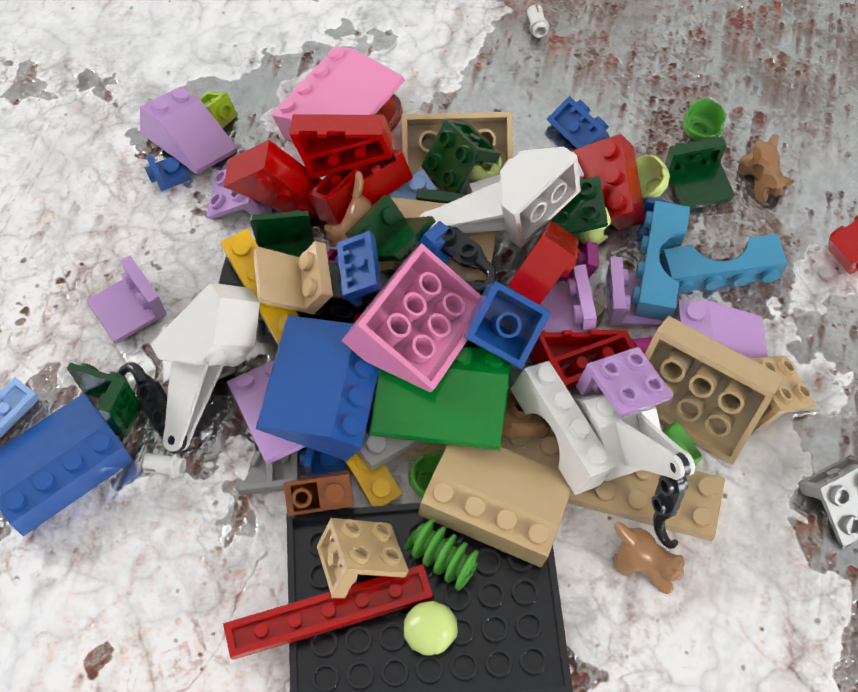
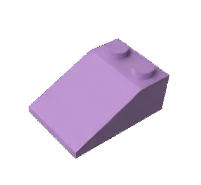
(185, 130)
(725, 324)
(248, 394)

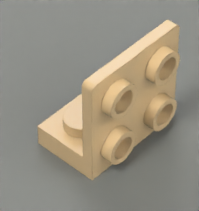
(293, 281)
(791, 393)
(358, 548)

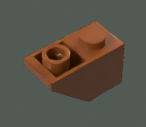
(319, 493)

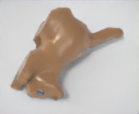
(765, 168)
(357, 208)
(643, 555)

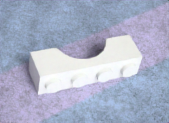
(582, 455)

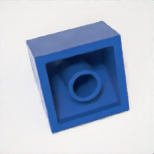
(506, 324)

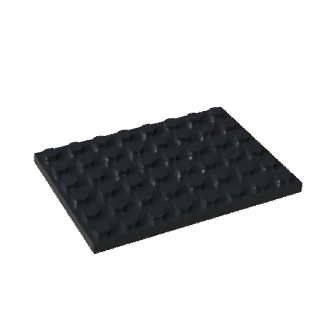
(505, 621)

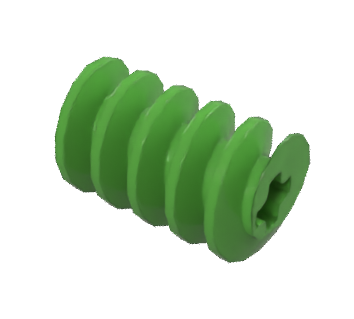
(443, 553)

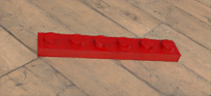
(324, 613)

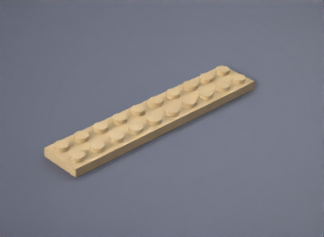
(623, 496)

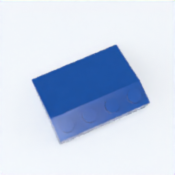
(318, 389)
(57, 463)

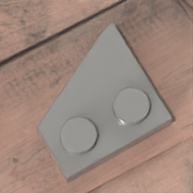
(271, 476)

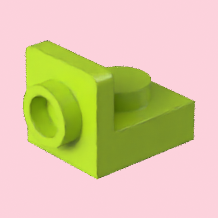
(219, 106)

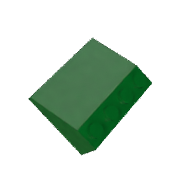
(460, 411)

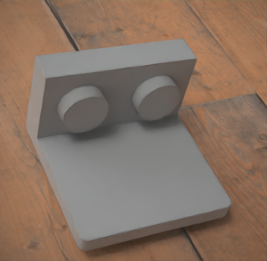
(839, 494)

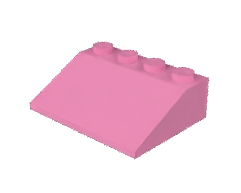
(340, 84)
(416, 321)

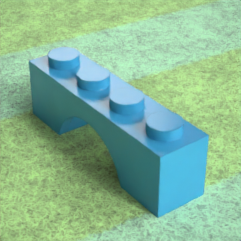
(760, 261)
(657, 290)

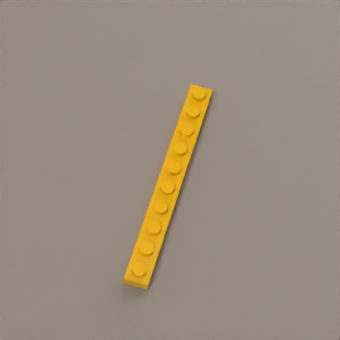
(376, 485)

